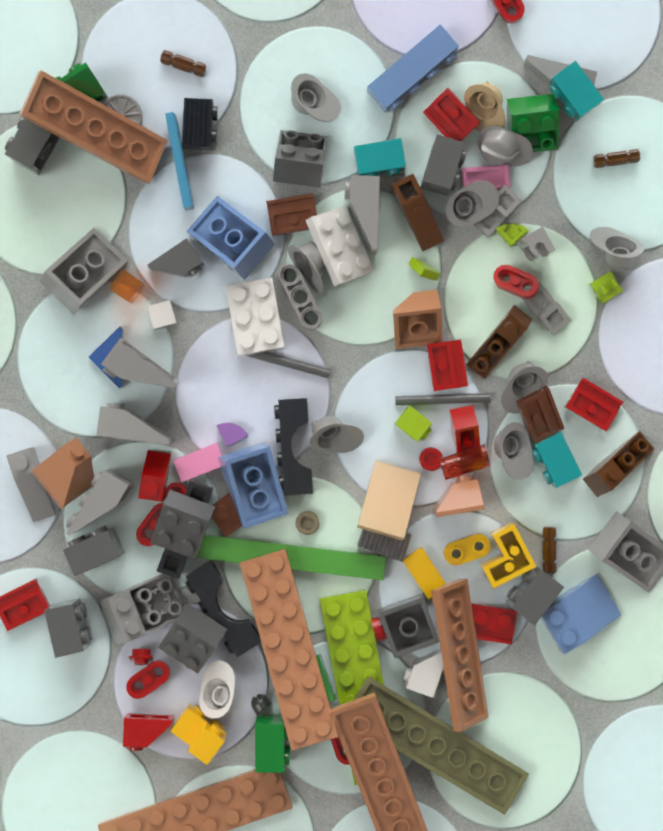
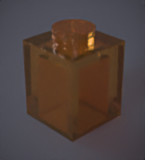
(127, 286)

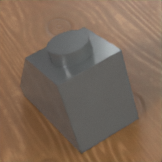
(178, 261)

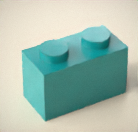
(575, 91)
(380, 158)
(557, 460)

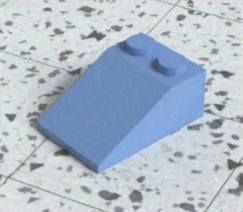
(231, 237)
(253, 484)
(580, 614)

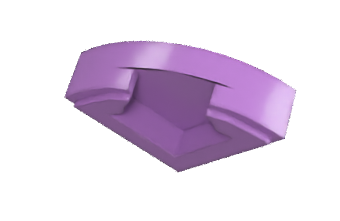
(231, 432)

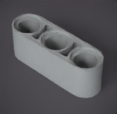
(300, 285)

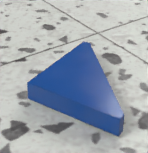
(104, 349)

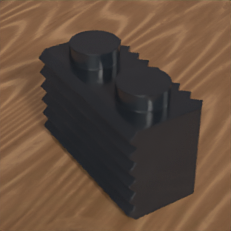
(198, 124)

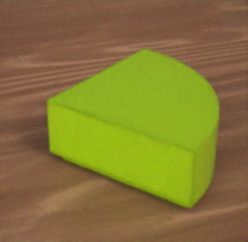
(511, 233)
(424, 269)

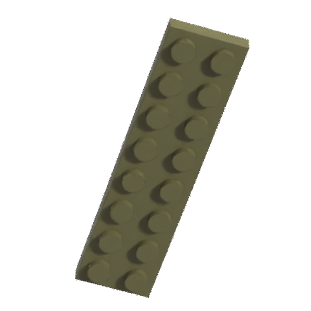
(445, 751)

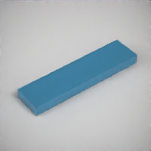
(179, 160)

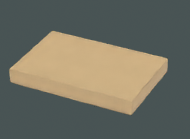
(389, 500)

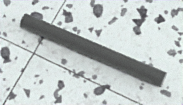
(291, 363)
(442, 399)

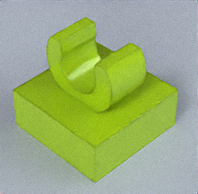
(606, 287)

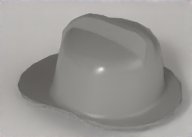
(314, 99)
(504, 147)
(472, 203)
(618, 248)
(310, 263)
(522, 381)
(334, 436)
(515, 450)

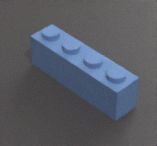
(413, 68)

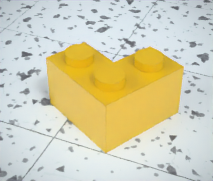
(513, 558)
(200, 733)

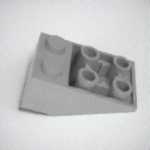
(108, 493)
(142, 608)

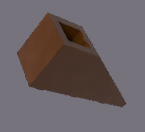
(417, 212)
(499, 341)
(618, 464)

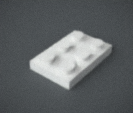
(339, 245)
(255, 317)

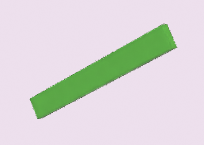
(300, 557)

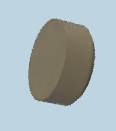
(307, 522)

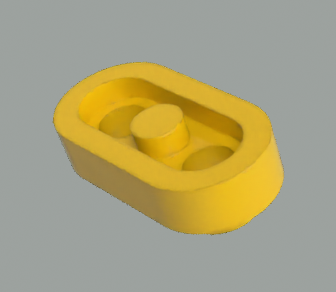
(467, 550)

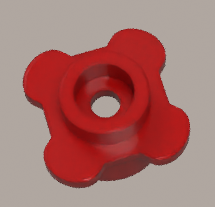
(141, 656)

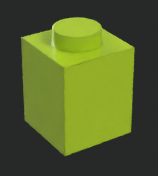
(414, 424)

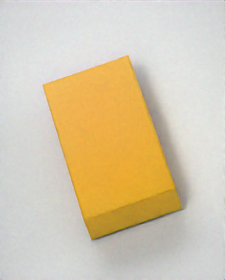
(423, 571)

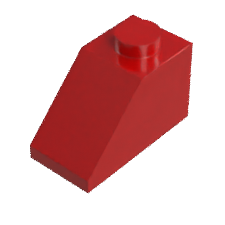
(464, 428)
(155, 476)
(143, 729)

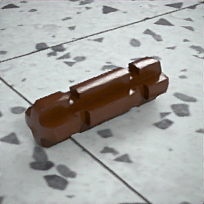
(183, 63)
(616, 158)
(549, 550)

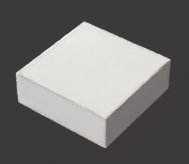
(161, 314)

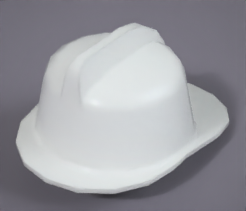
(217, 690)

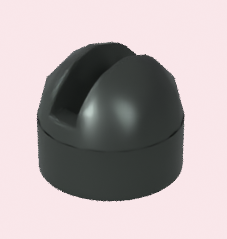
(260, 703)

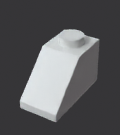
(424, 674)

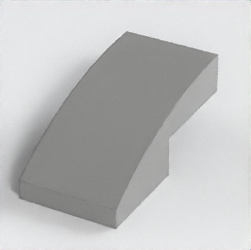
(507, 203)
(548, 310)

